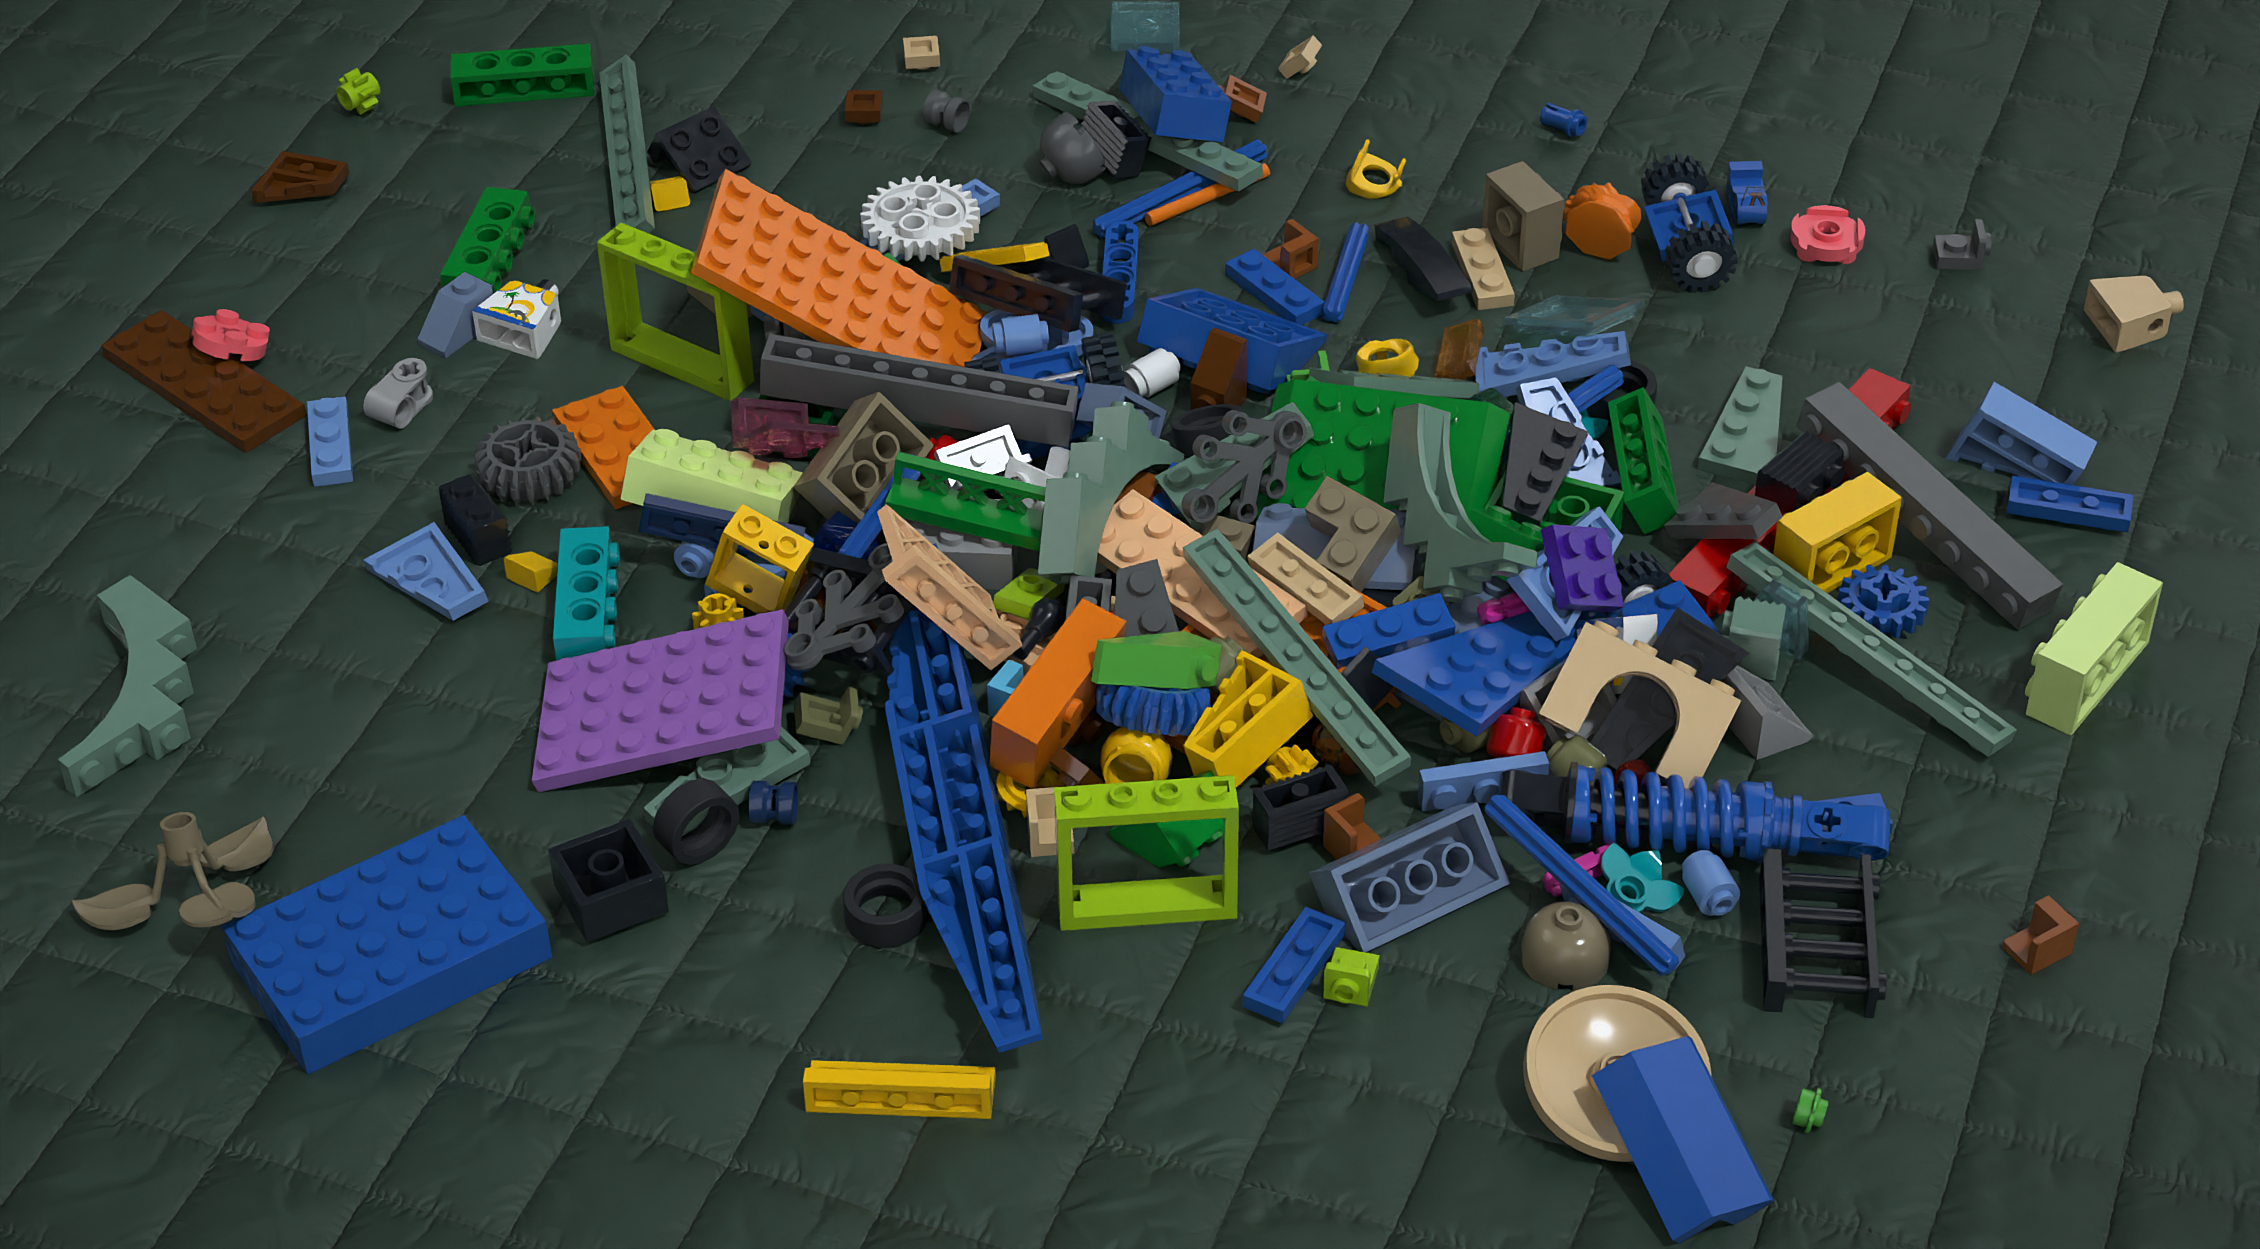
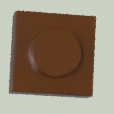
(863, 106)

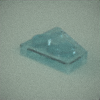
(1796, 629)

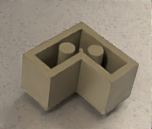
(1358, 532)

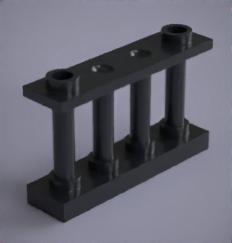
(1039, 287)
(819, 565)
(1781, 946)

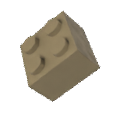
(1523, 215)

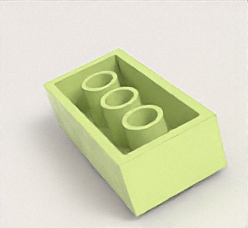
(709, 476)
(2092, 648)

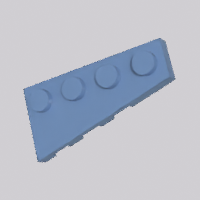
(1551, 359)
(1537, 588)

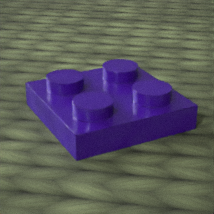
(1582, 568)

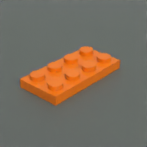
(606, 432)

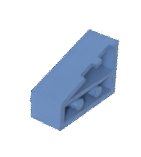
(2021, 440)

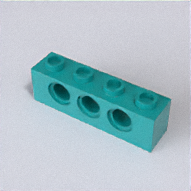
(585, 592)

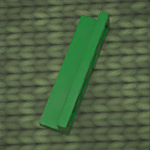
(967, 509)

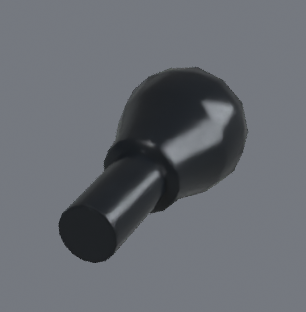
(1044, 620)

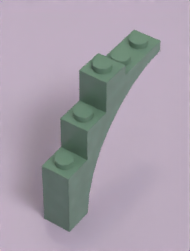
(1084, 497)
(1436, 523)
(147, 708)

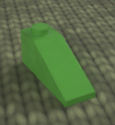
(1157, 661)

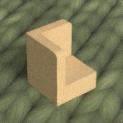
(1042, 822)

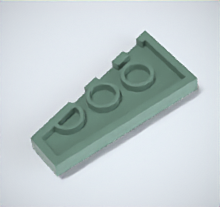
(737, 769)

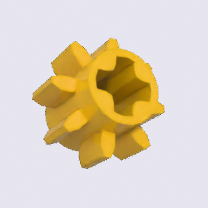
(716, 609)
(1288, 762)

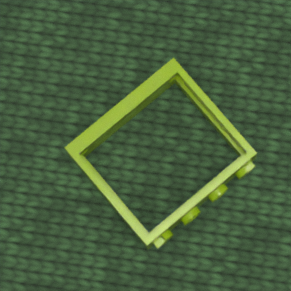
(718, 374)
(1147, 900)

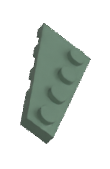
(1414, 384)
(1747, 428)
(1199, 473)

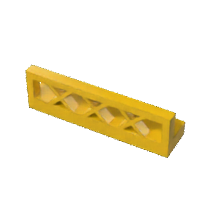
(899, 1089)

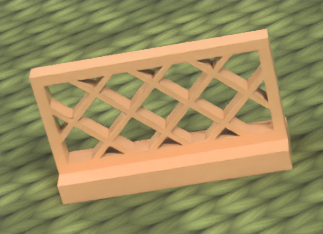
(945, 592)

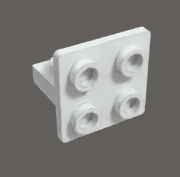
(982, 453)

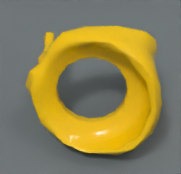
(1361, 186)
(1404, 364)

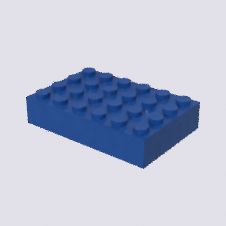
(386, 943)

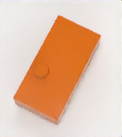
(1051, 696)

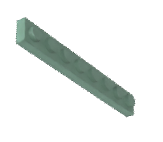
(626, 145)
(1197, 155)
(1295, 653)
(1879, 653)

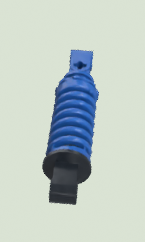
(1745, 818)

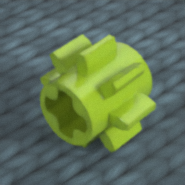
(358, 91)

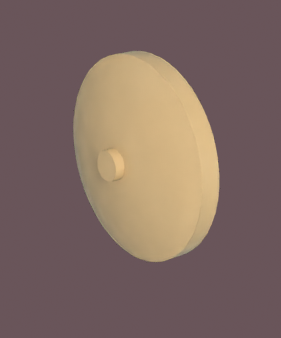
(1582, 1037)

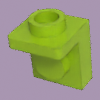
(1350, 976)

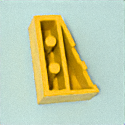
(1248, 721)

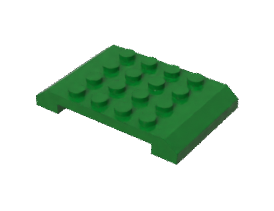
(1354, 442)

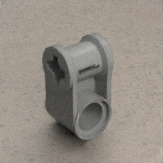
(399, 394)

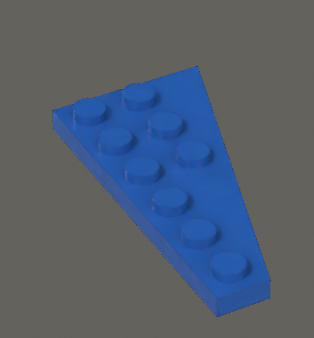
(1478, 671)

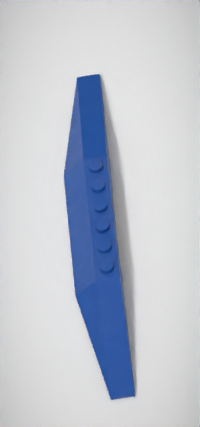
(959, 827)

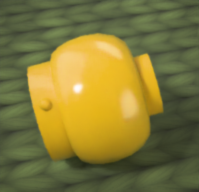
(1135, 757)

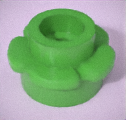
(1810, 1109)

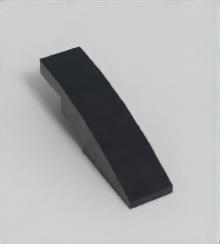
(1425, 259)

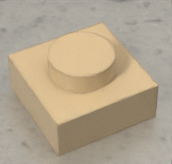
(921, 52)
(1300, 57)

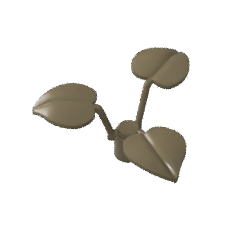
(185, 846)

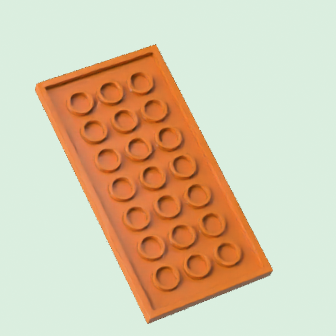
(828, 281)

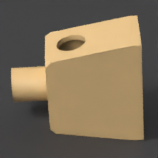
(2130, 310)

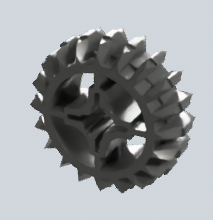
(527, 460)

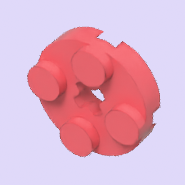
(1840, 245)
(229, 334)

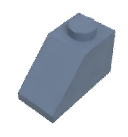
(451, 316)
(1103, 395)

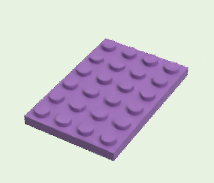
(662, 701)

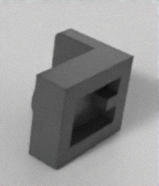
(1962, 251)

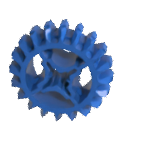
(1152, 708)

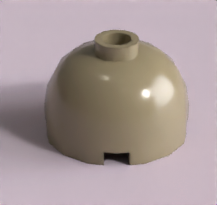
(1566, 946)

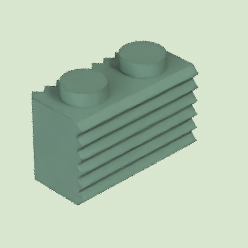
(1759, 631)

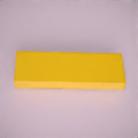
(1001, 255)

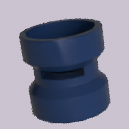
(773, 802)

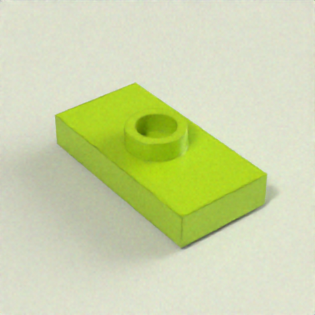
(1024, 591)

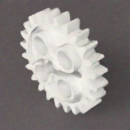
(920, 218)

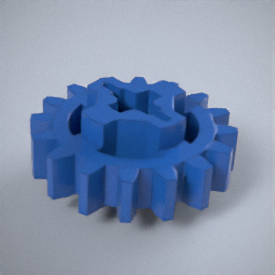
(1885, 599)

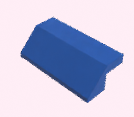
(1682, 1138)

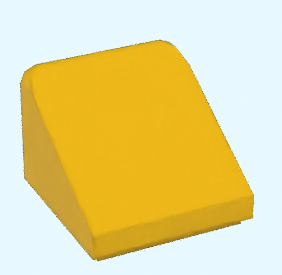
(669, 193)
(530, 570)

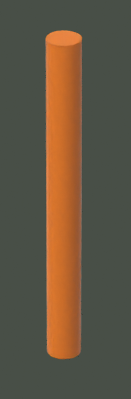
(1192, 201)

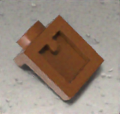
(1245, 98)

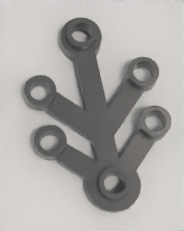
(1248, 464)
(809, 645)

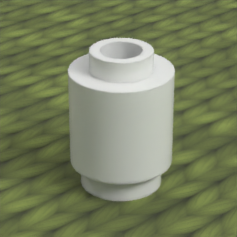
(1152, 373)

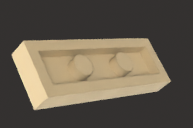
(1483, 268)
(1306, 580)

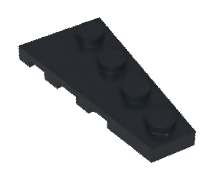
(1537, 462)
(1644, 706)

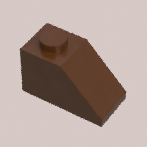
(1220, 371)

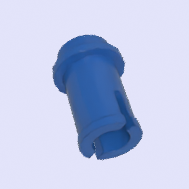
(1571, 122)

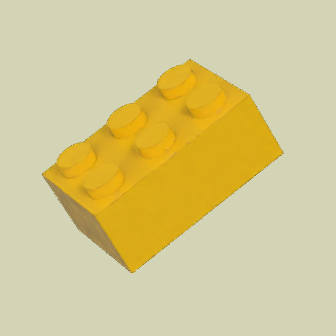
(1840, 532)

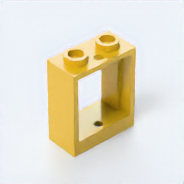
(733, 572)

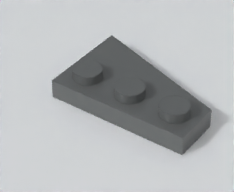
(1723, 514)
(1143, 600)

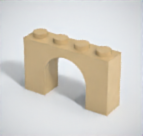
(1601, 657)

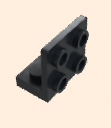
(700, 149)

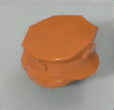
(1601, 220)

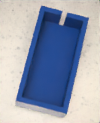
(1174, 94)

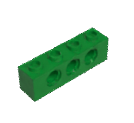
(522, 75)
(491, 237)
(1643, 460)

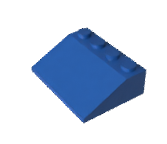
(1185, 318)

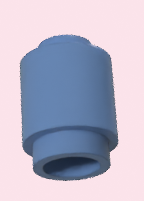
(1020, 335)
(694, 559)
(1710, 883)

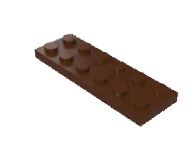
(210, 389)

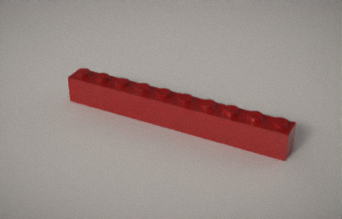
(1704, 567)

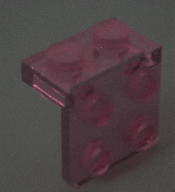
(776, 426)

